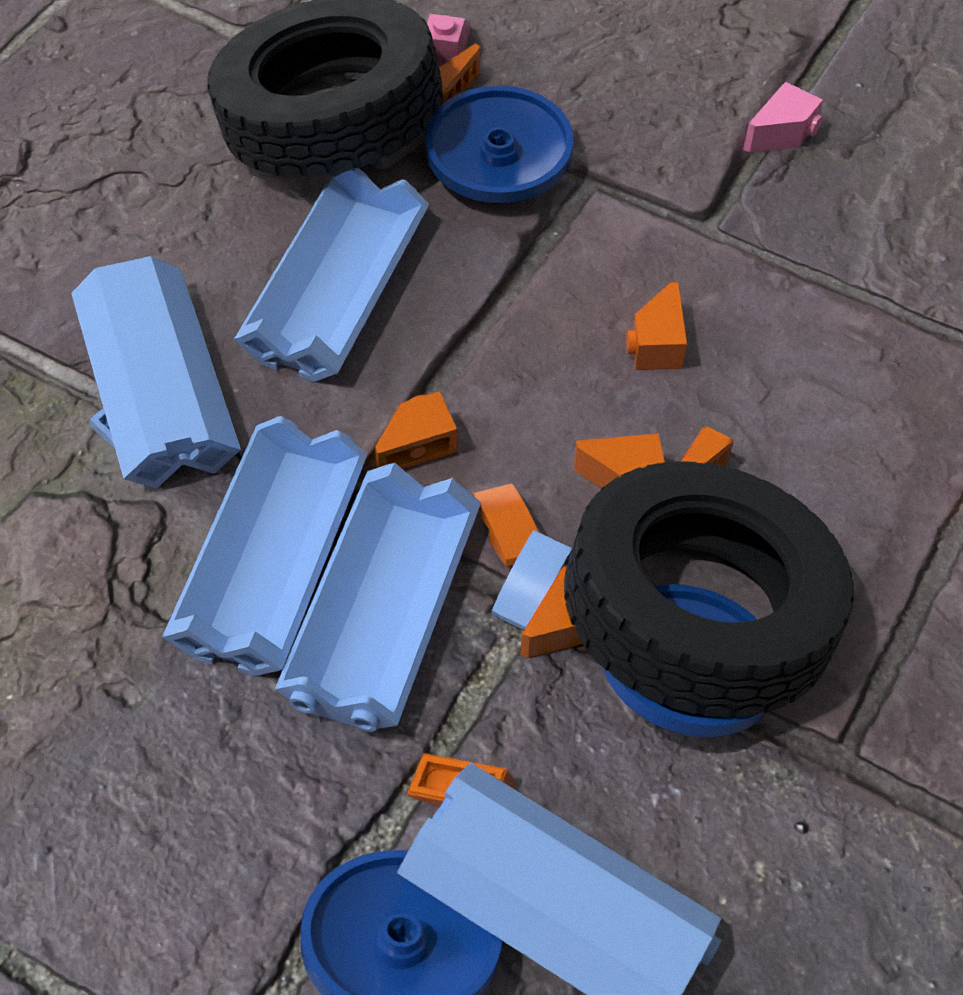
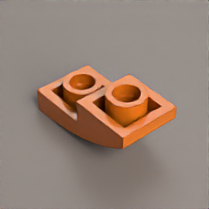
(507, 521)

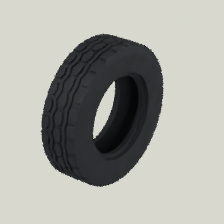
(336, 127)
(686, 657)

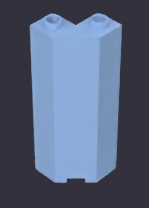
(332, 275)
(153, 371)
(266, 548)
(379, 600)
(557, 892)

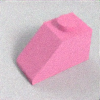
(448, 36)
(784, 120)

